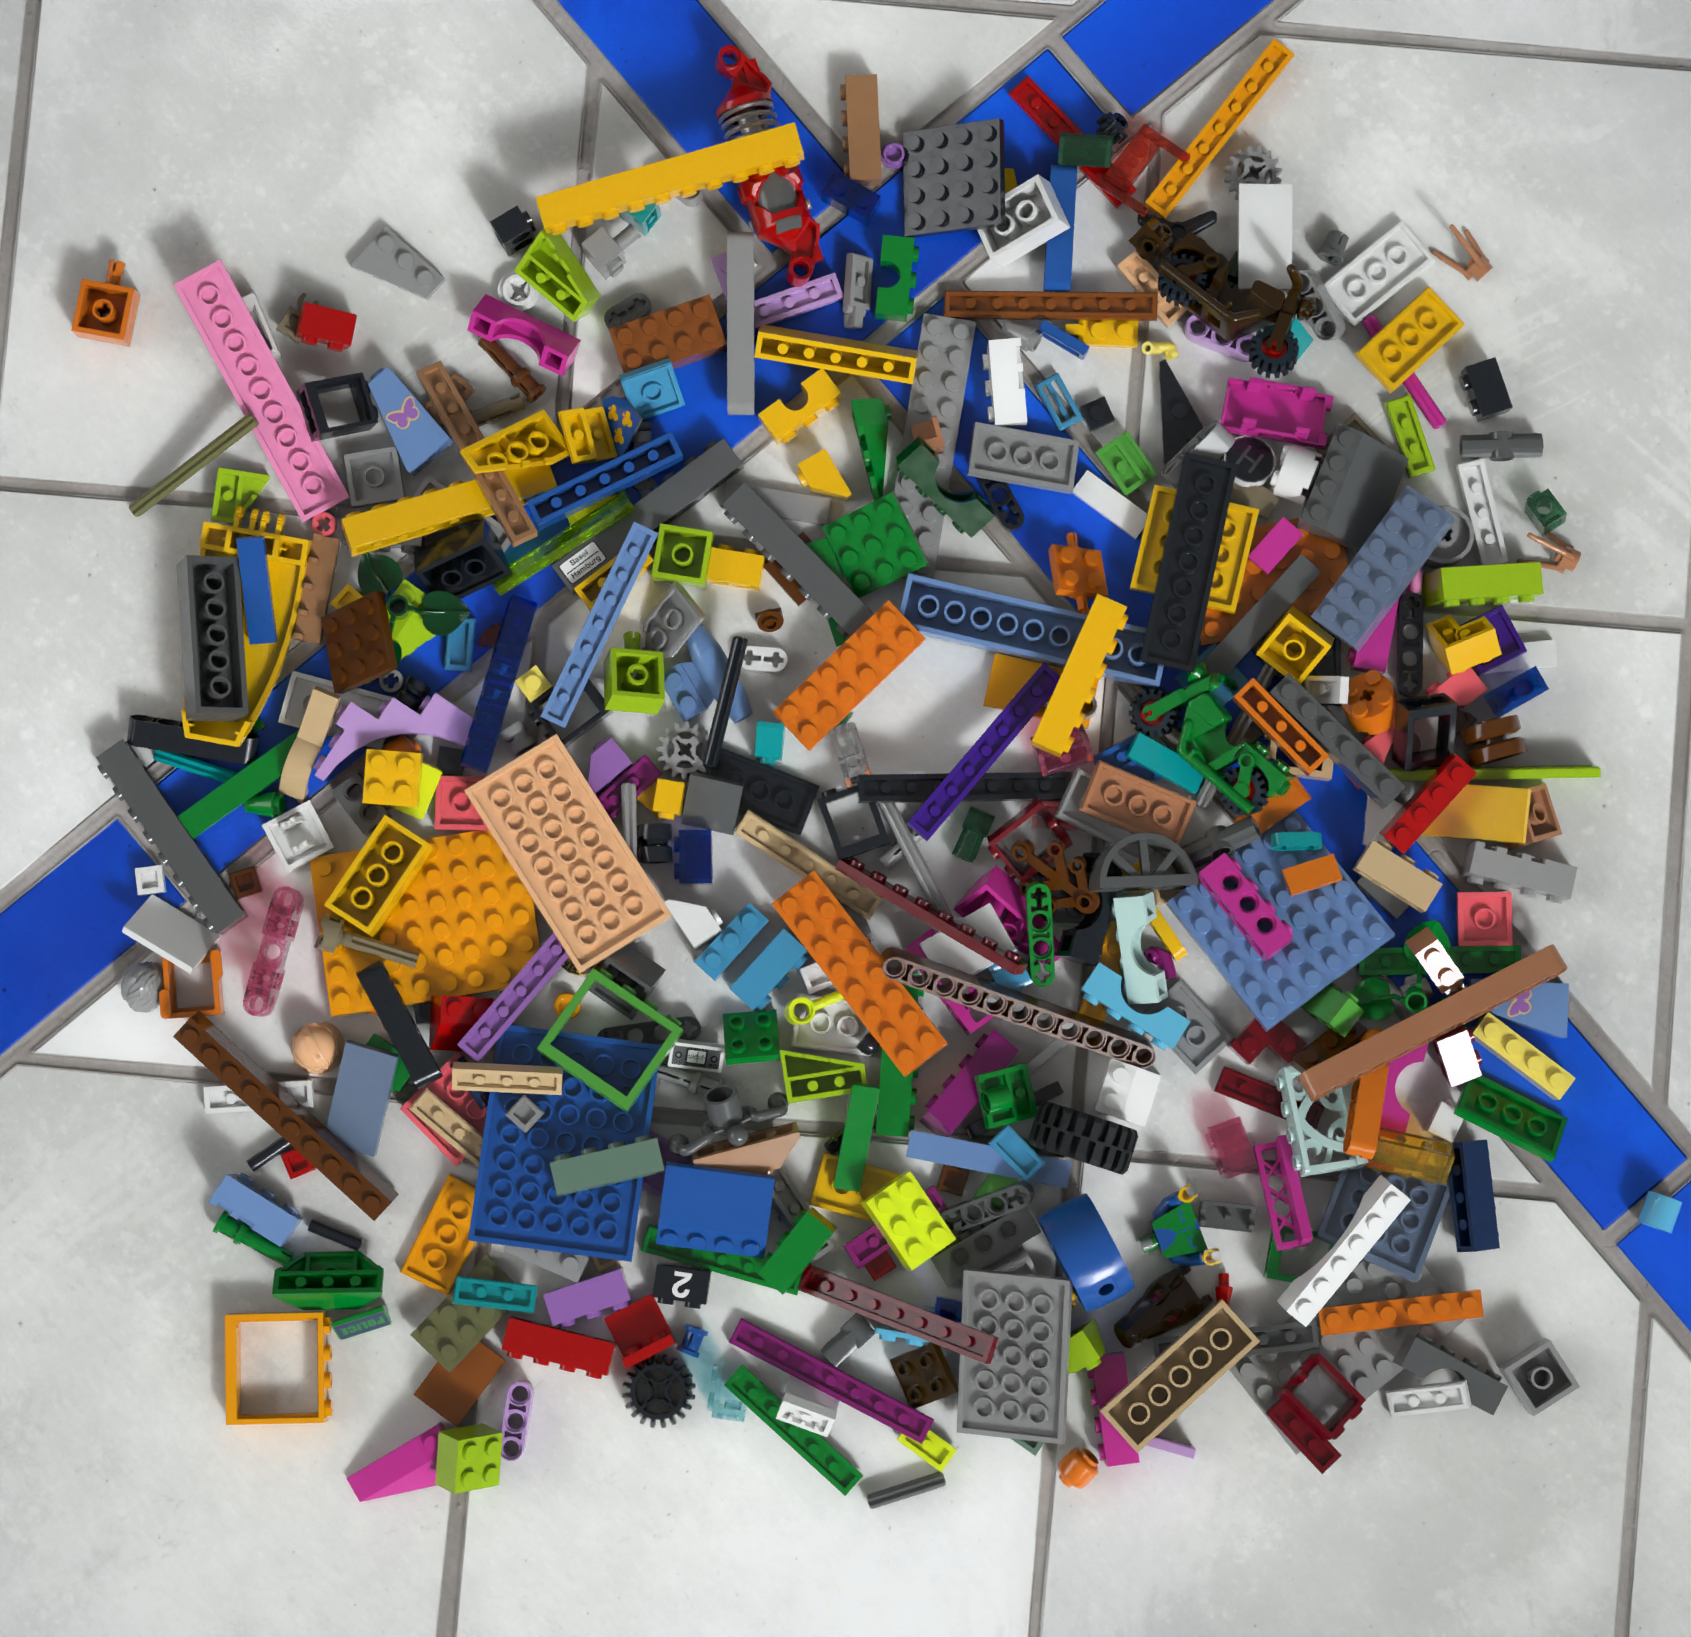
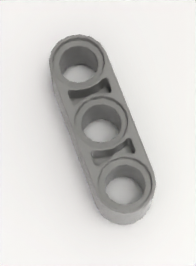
(1328, 310)
(1210, 442)

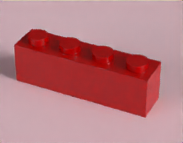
(1428, 803)
(558, 1346)

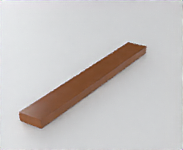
(1051, 305)

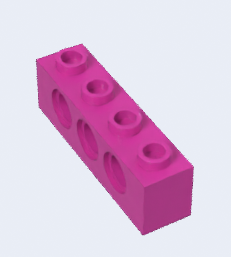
(1264, 943)

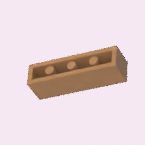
(862, 128)

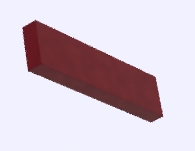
(1259, 1095)

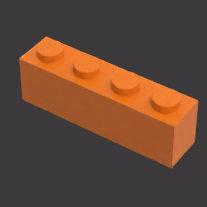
(1280, 727)

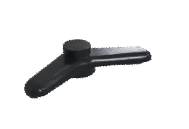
(1180, 229)

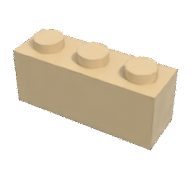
(1398, 875)

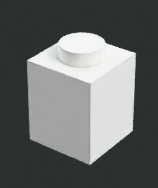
(1443, 1121)

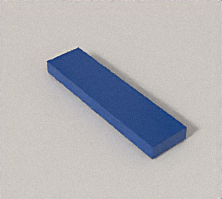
(256, 589)

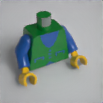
(1178, 1232)

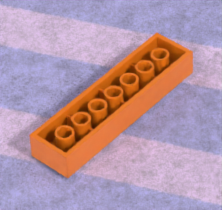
(857, 973)

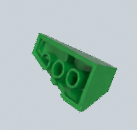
(871, 426)

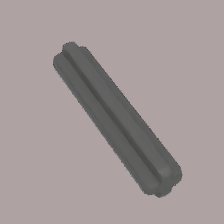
(906, 1490)

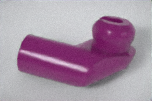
(1163, 959)

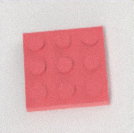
(458, 1100)

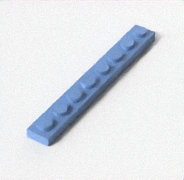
(599, 624)

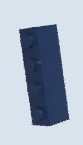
(1473, 1197)

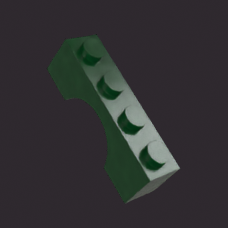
(967, 510)

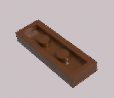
(1327, 1046)

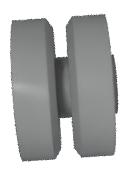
(1456, 542)

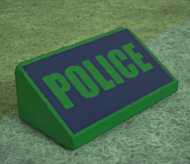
(362, 1322)

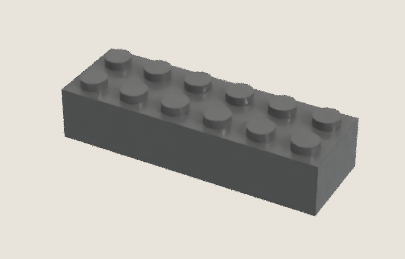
(212, 638)

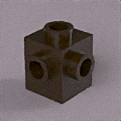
(1153, 240)

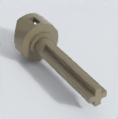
(334, 935)

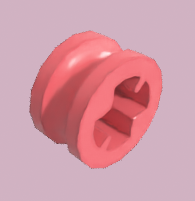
(333, 524)

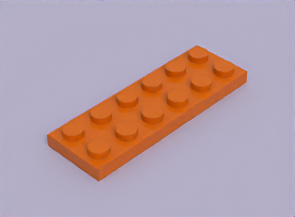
(849, 675)

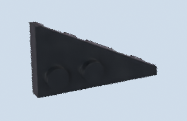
(1177, 414)

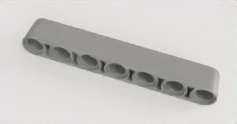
(740, 324)

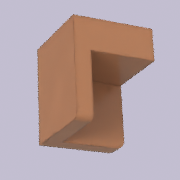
(930, 433)

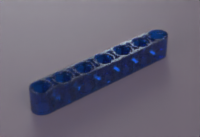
(498, 684)

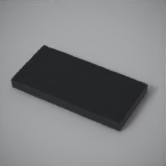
(769, 791)

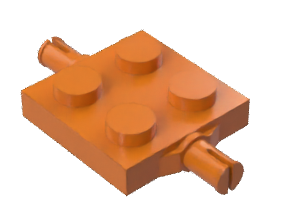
(1077, 572)

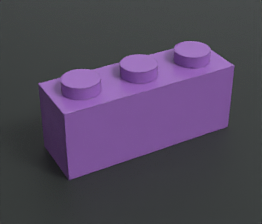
(588, 1298)

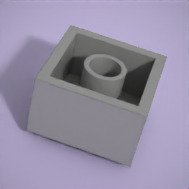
(1539, 1376)

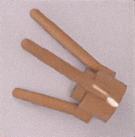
(1477, 265)
(1564, 555)

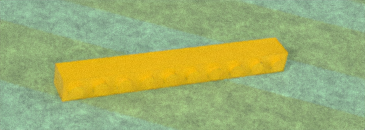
(670, 178)

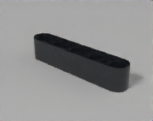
(169, 736)
(399, 1024)

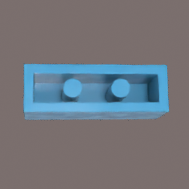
(732, 941)
(769, 970)

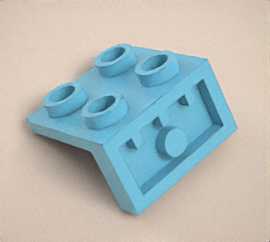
(890, 1334)

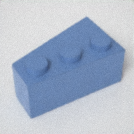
(256, 1208)

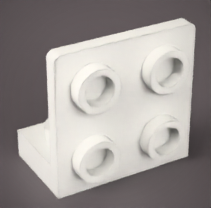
(807, 1407)

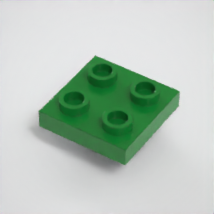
(751, 1037)
(1006, 1095)

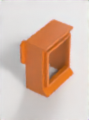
(168, 995)

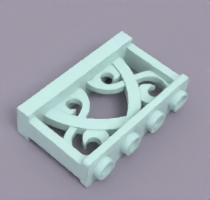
(1299, 1126)

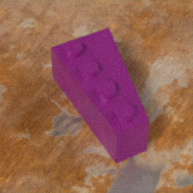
(960, 1091)

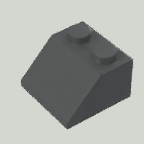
(633, 969)

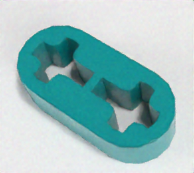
(1296, 841)

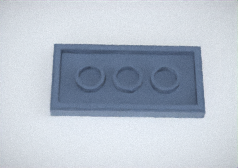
(362, 1096)

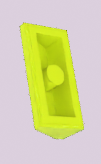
(430, 777)

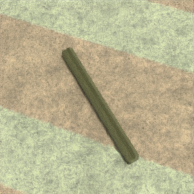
(193, 465)

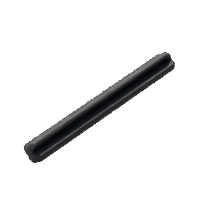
(725, 701)

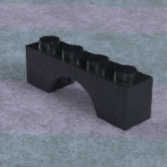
(1085, 940)

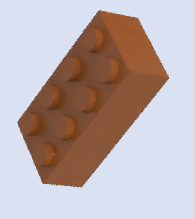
(678, 333)

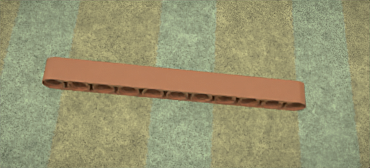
(1432, 1022)

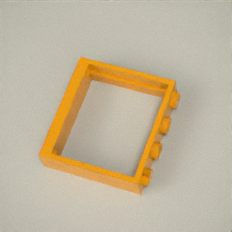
(233, 1368)

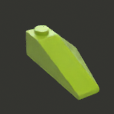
(410, 631)
(1085, 1347)

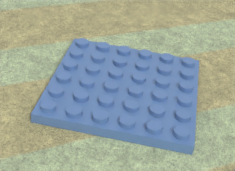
(1330, 929)

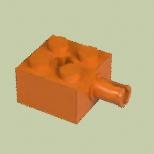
(97, 298)

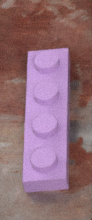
(797, 300)

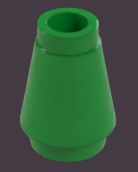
(266, 804)

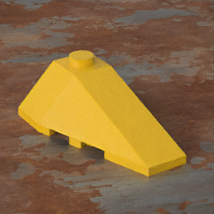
(522, 445)

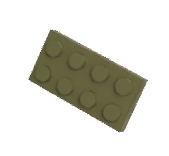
(456, 1329)

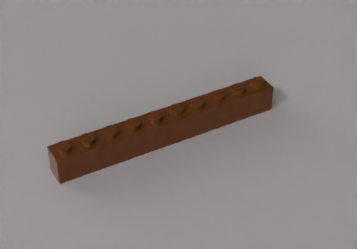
(286, 1115)

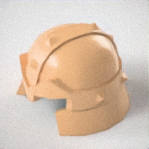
(317, 1048)

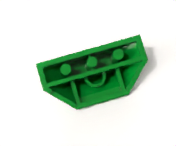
(329, 1281)

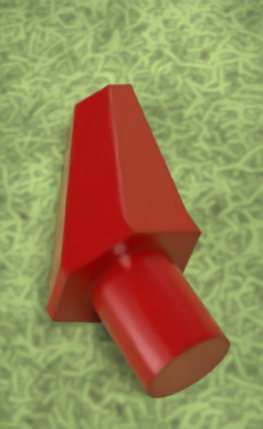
(1223, 1290)

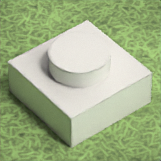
(150, 880)

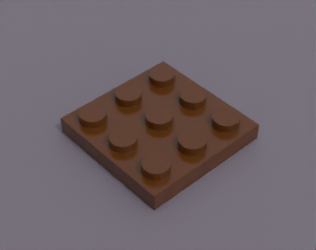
(359, 642)

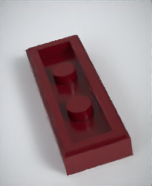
(1317, 1451)

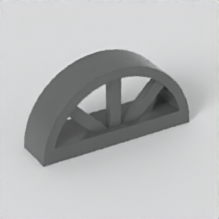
(1173, 853)

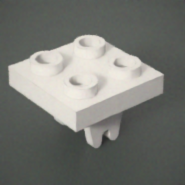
(298, 836)

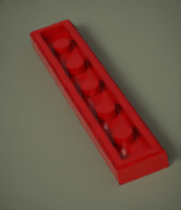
(1052, 123)

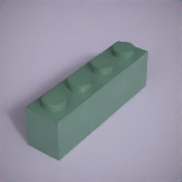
(606, 1166)

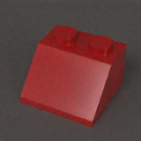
(453, 1018)

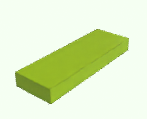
(1409, 436)

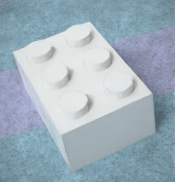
(1031, 220)

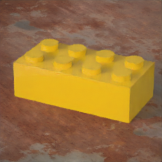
(379, 876)

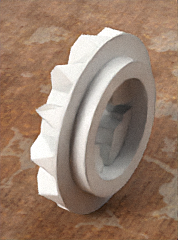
(506, 292)

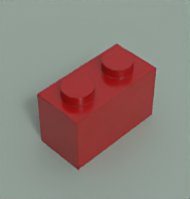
(325, 326)

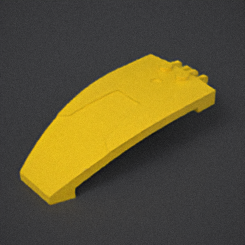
(263, 662)

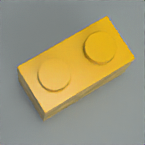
(735, 567)

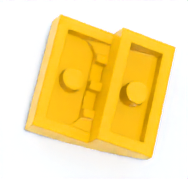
(587, 435)

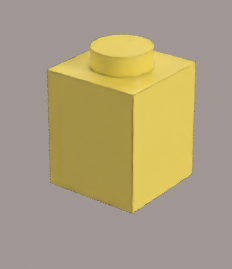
(533, 684)

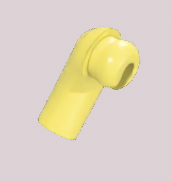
(1167, 348)

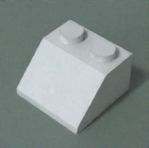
(695, 921)
(1127, 1092)

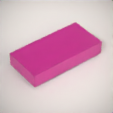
(1275, 545)

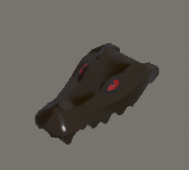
(1163, 1307)

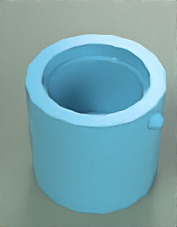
(1659, 1212)

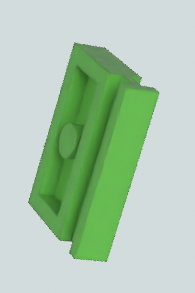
(1126, 463)

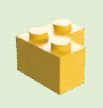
(1463, 645)

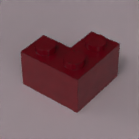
(1255, 1039)

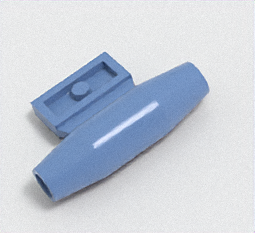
(697, 683)

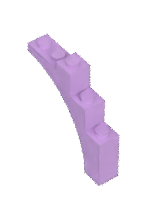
(360, 728)

